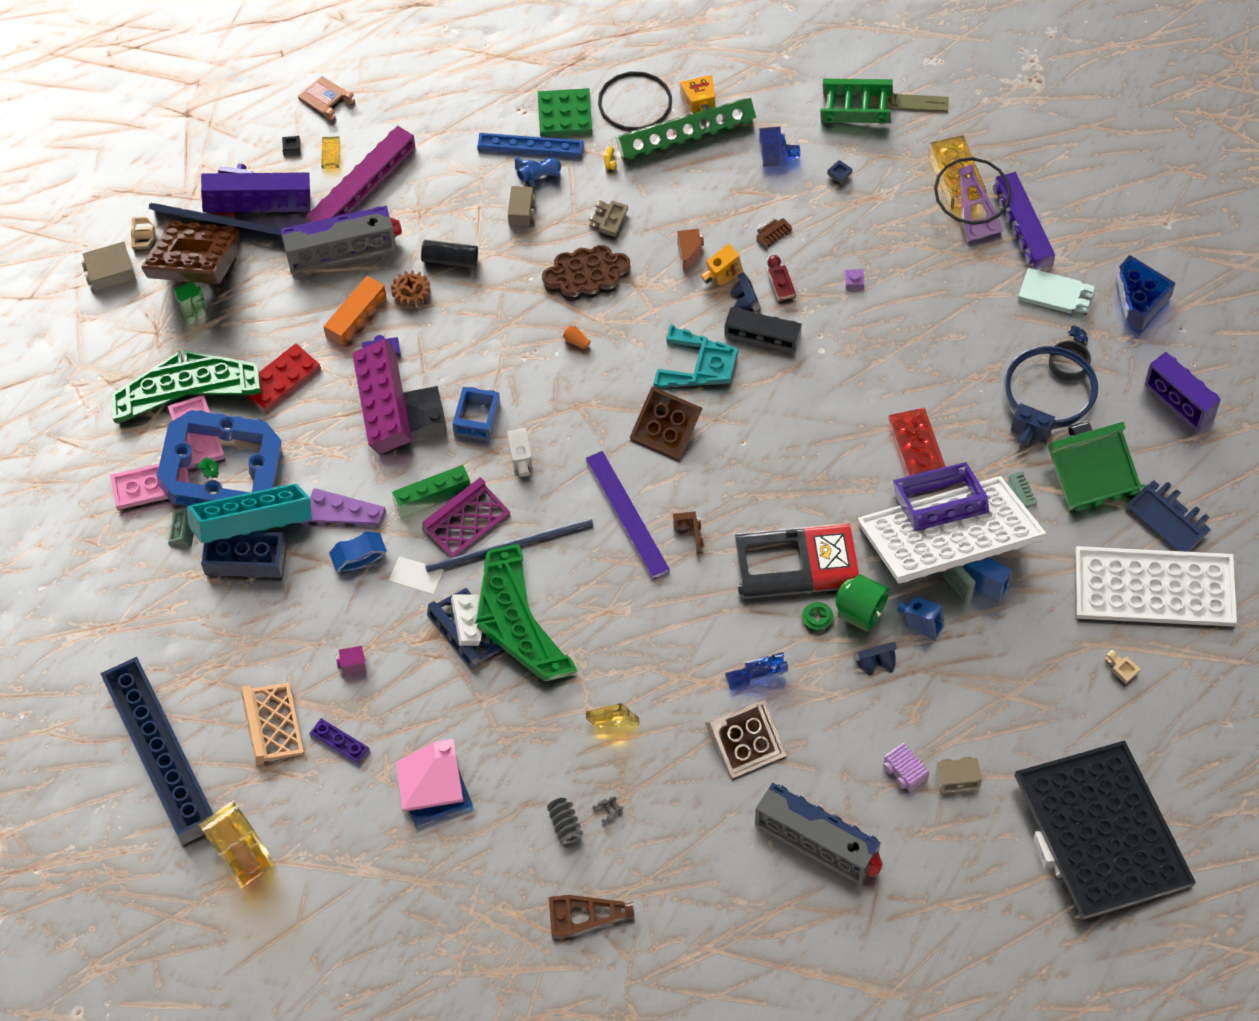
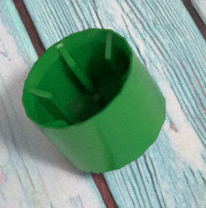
(861, 601)

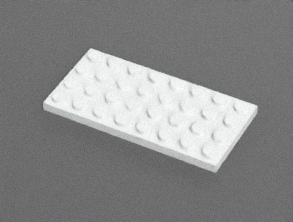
(1155, 586)

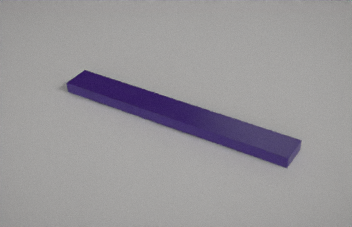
(627, 515)

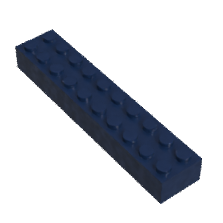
(158, 748)

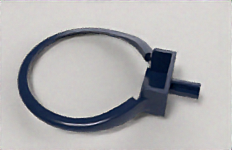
(1033, 422)

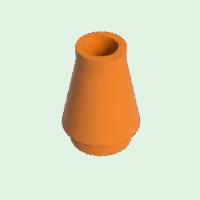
(576, 337)

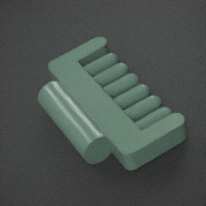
(1018, 488)

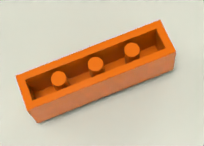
(355, 311)

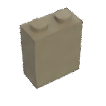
(108, 266)

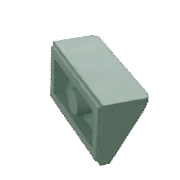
(180, 532)

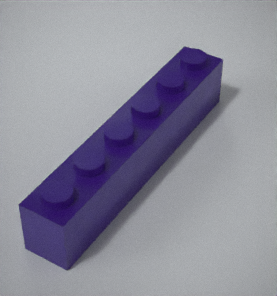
(1024, 222)

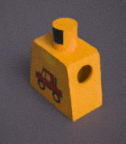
(698, 93)
(723, 266)

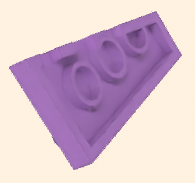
(342, 509)

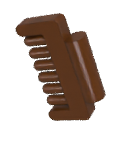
(771, 227)

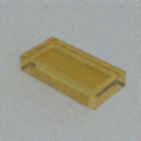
(330, 152)

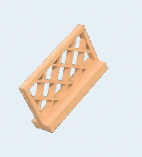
(254, 722)

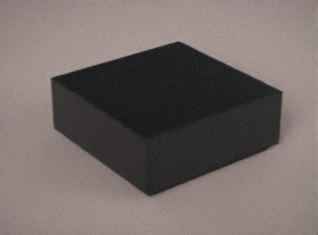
(291, 145)

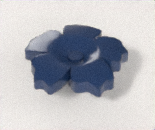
(1078, 334)

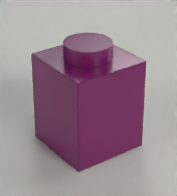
(351, 660)

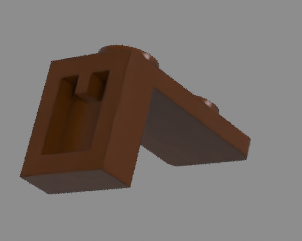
(689, 520)

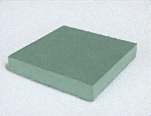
(960, 582)

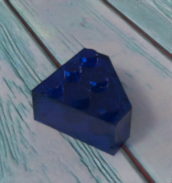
(1142, 291)

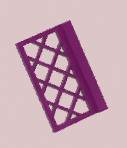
(457, 504)

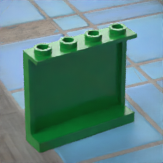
(1095, 467)

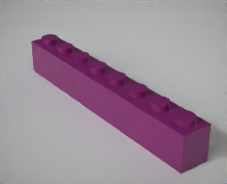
(364, 175)

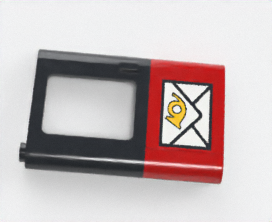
(825, 555)

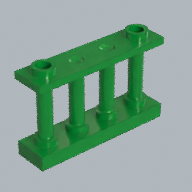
(856, 87)

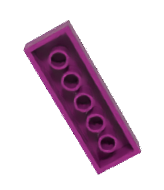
(381, 397)

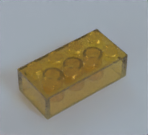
(945, 152)

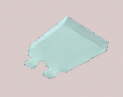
(1055, 292)

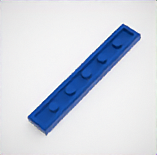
(530, 145)

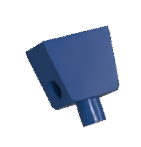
(923, 616)

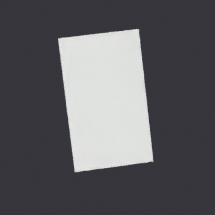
(415, 575)

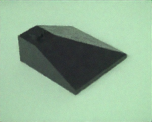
(425, 413)

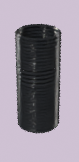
(451, 254)

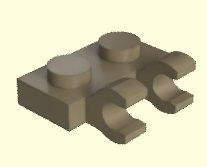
(612, 219)

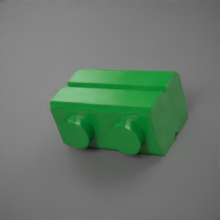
(190, 301)

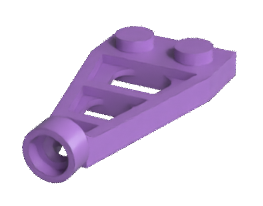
(978, 230)

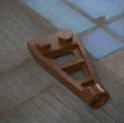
(561, 919)

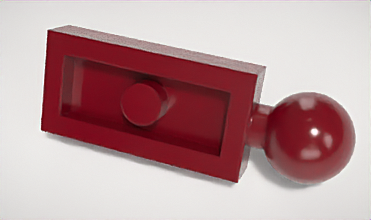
(780, 279)

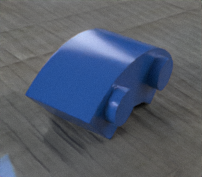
(357, 551)

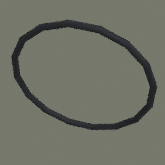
(634, 73)
(966, 221)

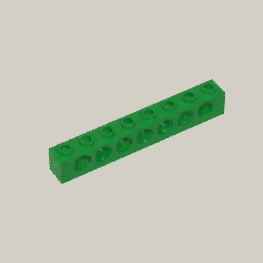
(743, 105)

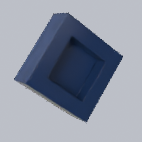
(839, 171)

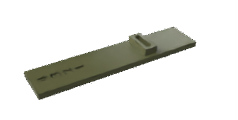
(913, 102)

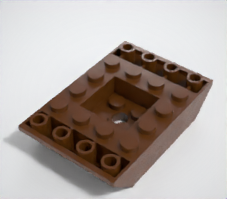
(192, 253)

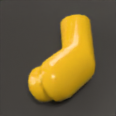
(609, 164)

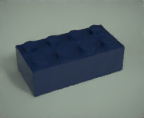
(245, 555)

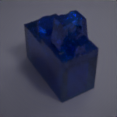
(774, 147)

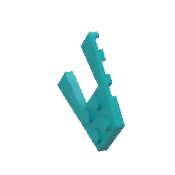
(713, 365)

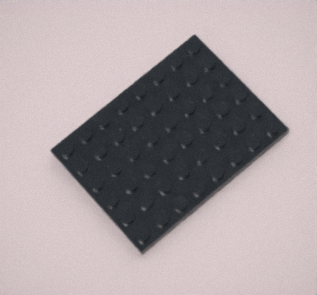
(1104, 829)

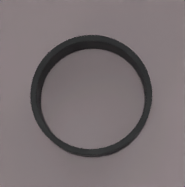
(1065, 375)

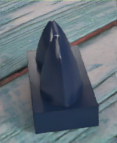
(745, 287)
(885, 653)

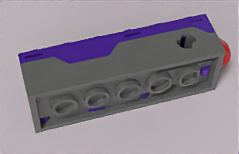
(340, 238)

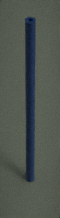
(521, 541)

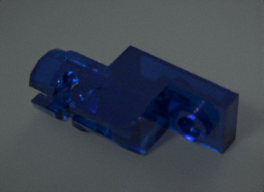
(756, 672)

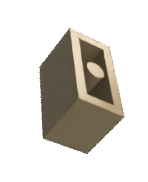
(520, 206)
(958, 774)

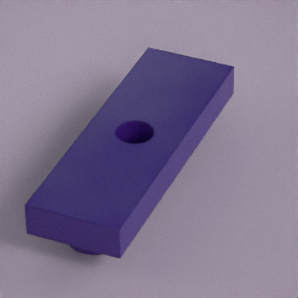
(347, 747)

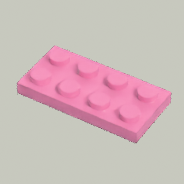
(201, 445)
(140, 486)

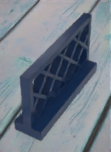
(448, 629)

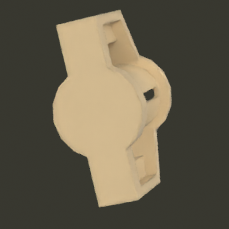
(139, 233)

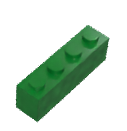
(430, 491)

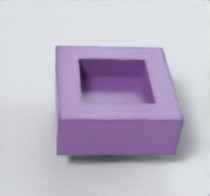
(854, 279)

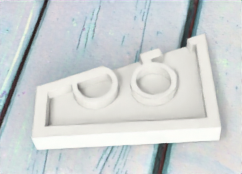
(465, 616)

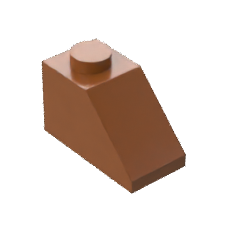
(689, 246)

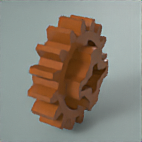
(418, 288)

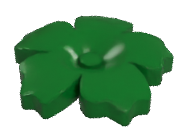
(209, 468)

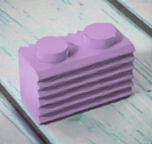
(905, 767)

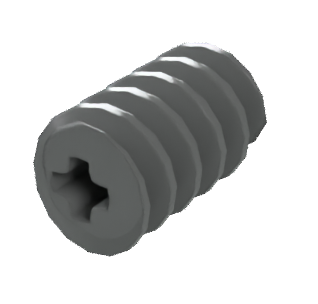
(564, 821)

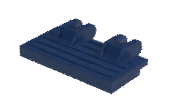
(1167, 517)

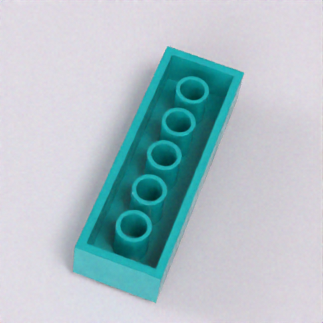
(249, 513)

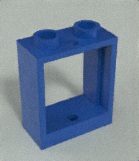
(476, 428)

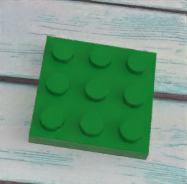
(564, 112)

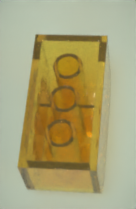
(236, 844)

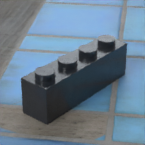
(762, 329)

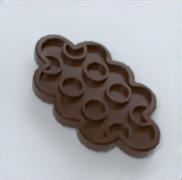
(586, 271)

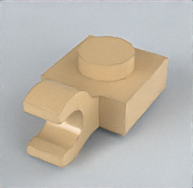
(1123, 668)

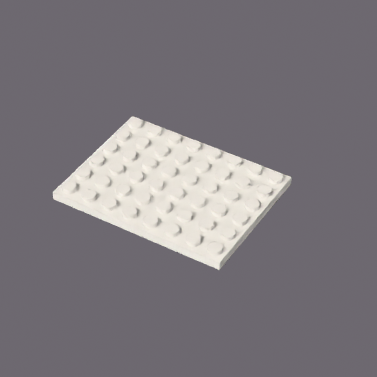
(942, 547)

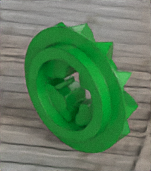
(810, 612)

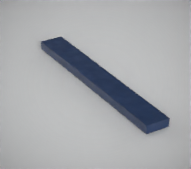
(215, 218)

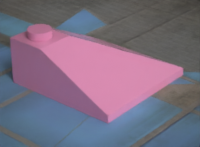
(429, 777)

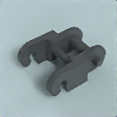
(605, 803)

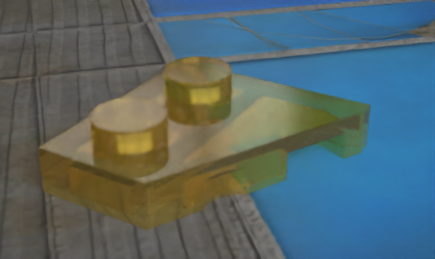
(612, 716)

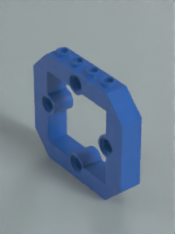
(213, 425)

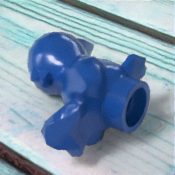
(531, 170)

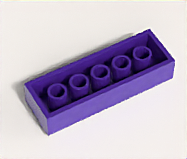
(255, 192)

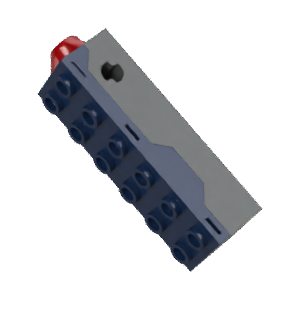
(818, 833)

